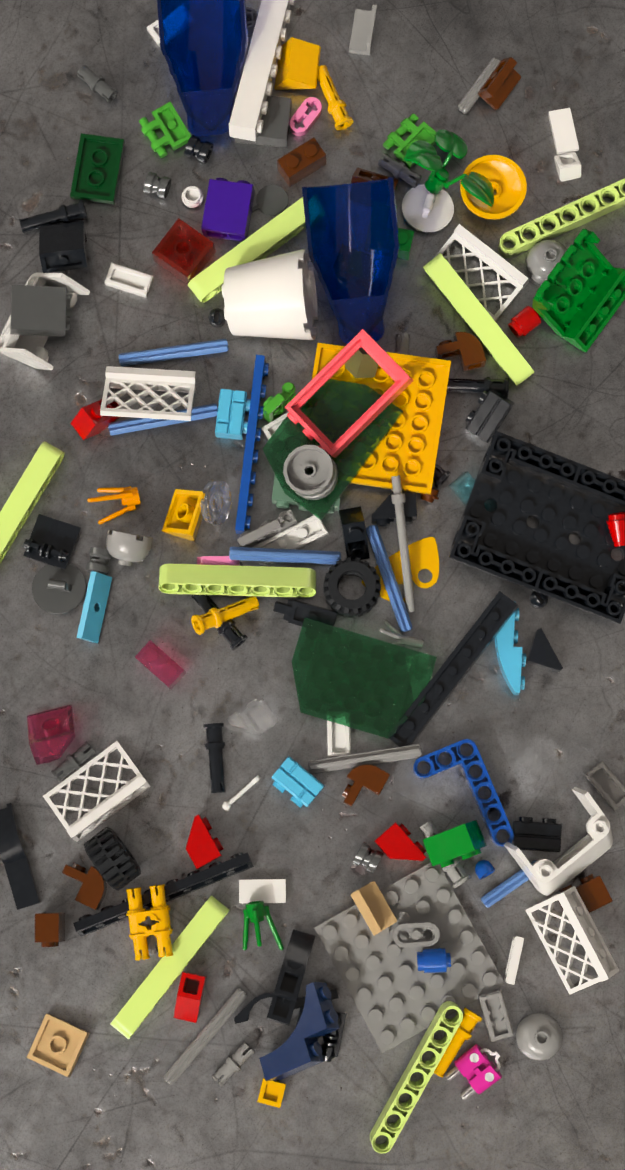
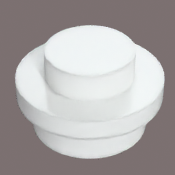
(192, 196)

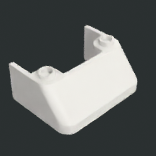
(30, 348)
(551, 876)

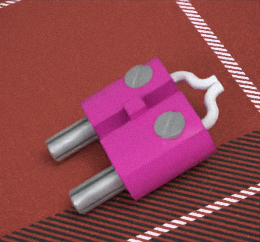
(477, 1069)

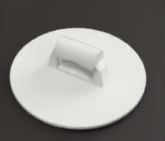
(427, 210)

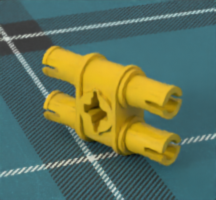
(140, 931)

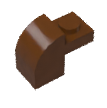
(467, 347)
(364, 776)
(93, 885)

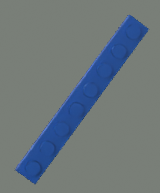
(251, 455)

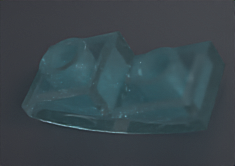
(462, 488)

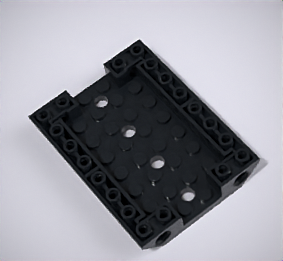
(565, 501)

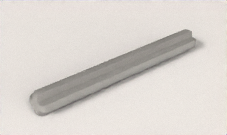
(365, 758)
(205, 1036)

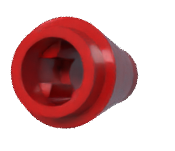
(616, 526)

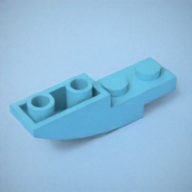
(510, 657)

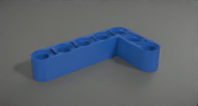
(474, 784)

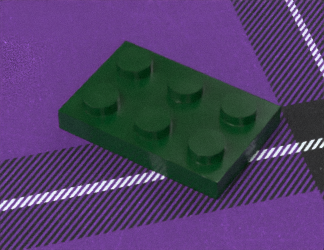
(97, 168)

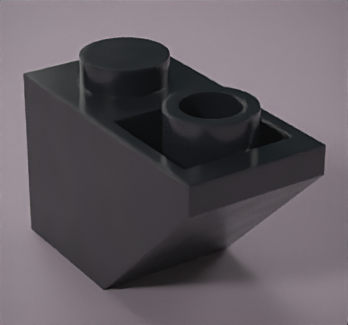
(386, 511)
(354, 533)

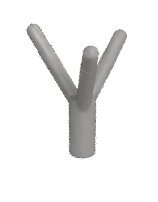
(403, 639)

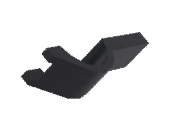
(16, 861)
(244, 1014)

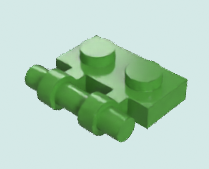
(170, 124)
(423, 132)
(276, 405)

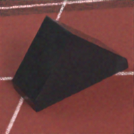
(542, 654)

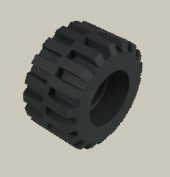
(357, 568)
(112, 858)

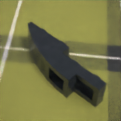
(290, 977)

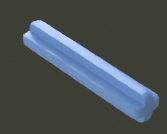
(505, 888)

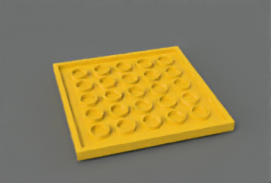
(414, 439)

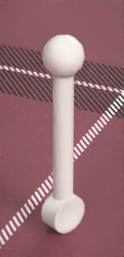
(227, 804)

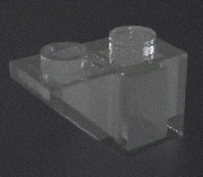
(254, 720)

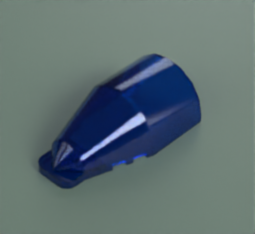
(206, 56)
(354, 250)

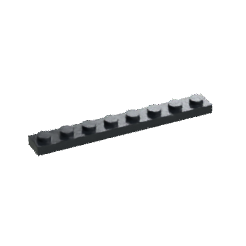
(455, 669)
(174, 889)

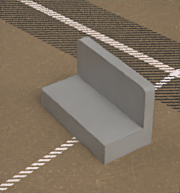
(363, 31)

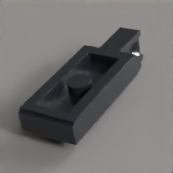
(296, 611)

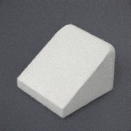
(568, 166)

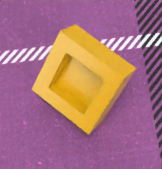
(271, 1093)

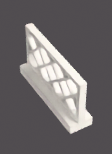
(493, 261)
(150, 381)
(106, 808)
(585, 935)

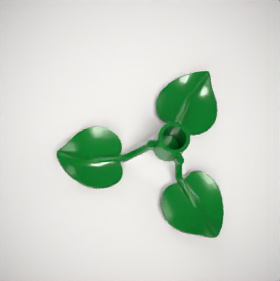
(426, 156)

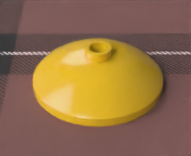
(507, 182)

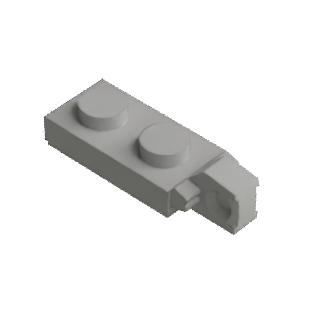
(267, 530)

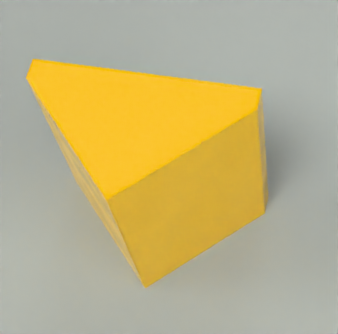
(298, 65)
(184, 514)

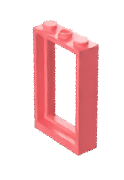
(401, 379)

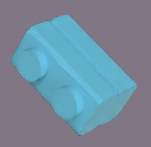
(232, 414)
(297, 782)

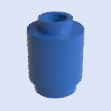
(433, 960)

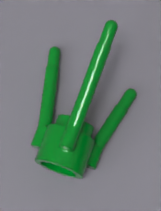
(256, 913)

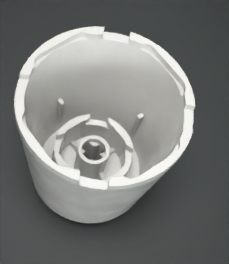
(272, 297)

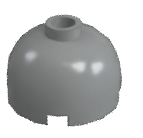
(543, 258)
(128, 547)
(539, 1036)

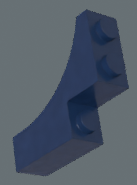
(302, 1047)

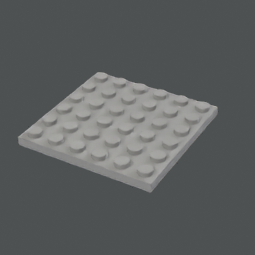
(385, 977)

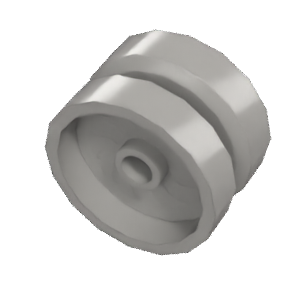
(299, 465)

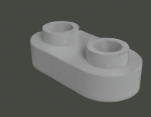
(416, 936)

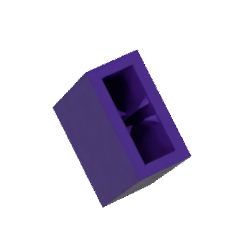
(228, 209)

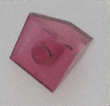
(50, 733)

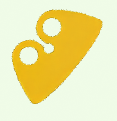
(422, 556)

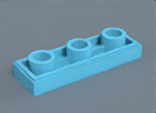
(94, 607)

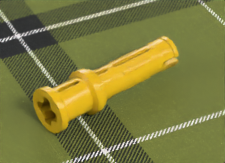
(336, 106)
(216, 617)
(463, 1033)

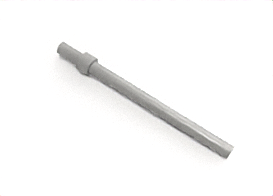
(398, 500)

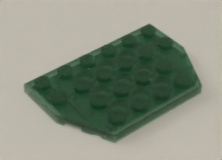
(333, 411)
(357, 678)

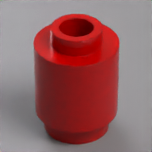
(524, 322)

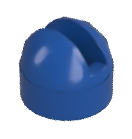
(484, 869)

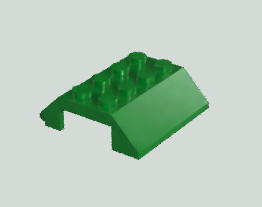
(581, 293)

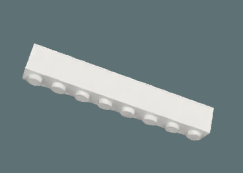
(259, 69)

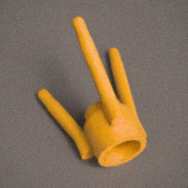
(128, 496)

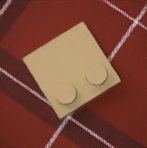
(58, 1045)

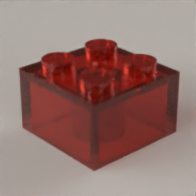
(183, 251)

